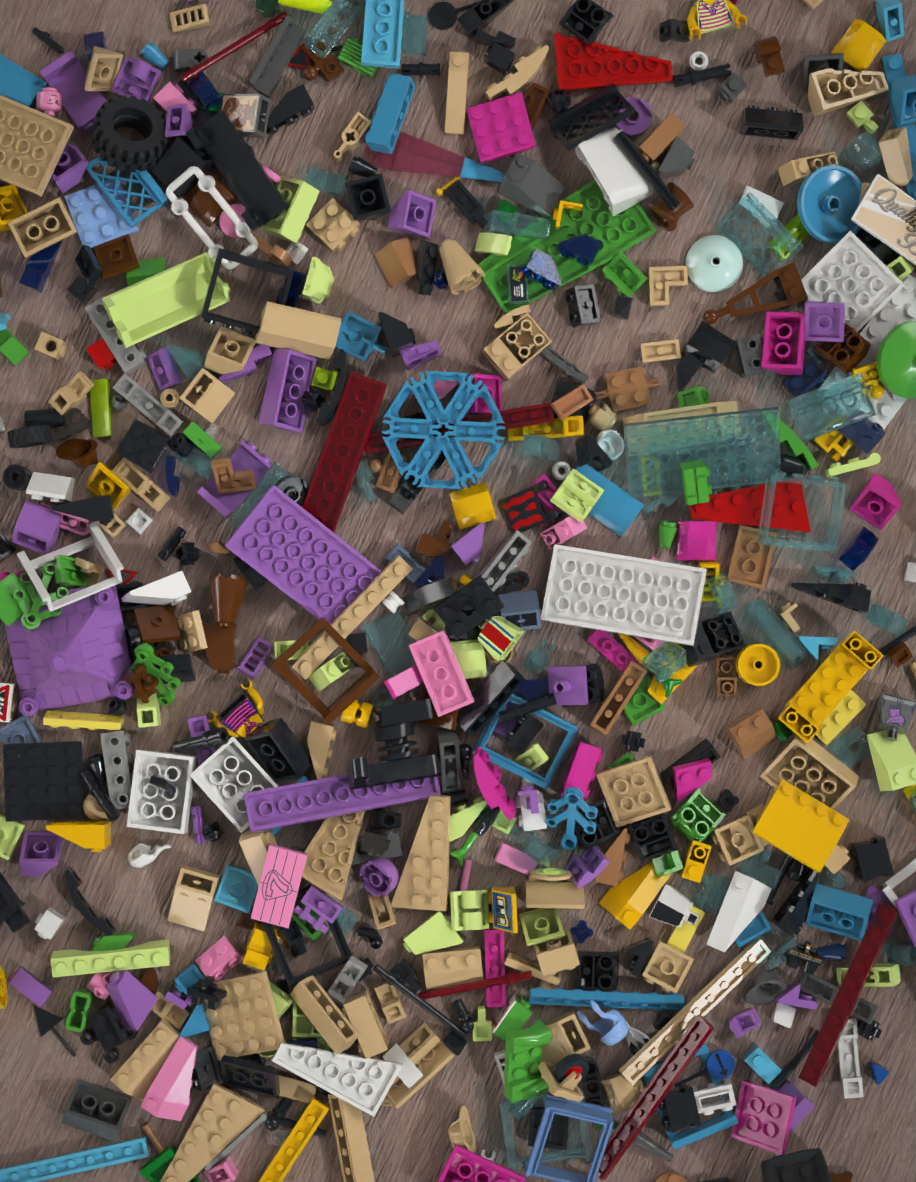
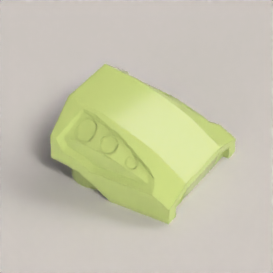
(318, 282)
(470, 658)

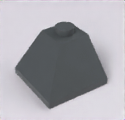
(677, 160)

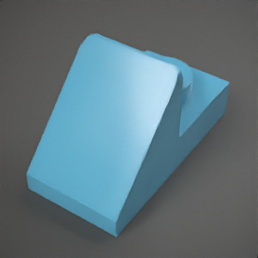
(811, 644)

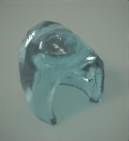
(864, 152)

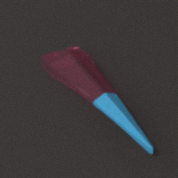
(422, 157)

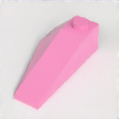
(170, 1090)

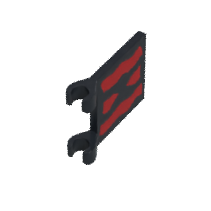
(525, 509)

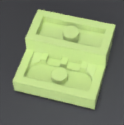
(577, 495)

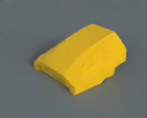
(859, 45)
(472, 506)

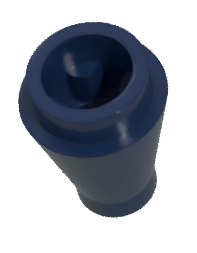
(832, 952)

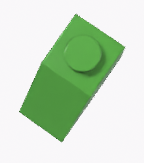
(113, 941)

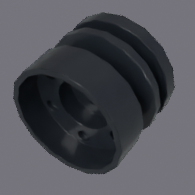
(396, 741)

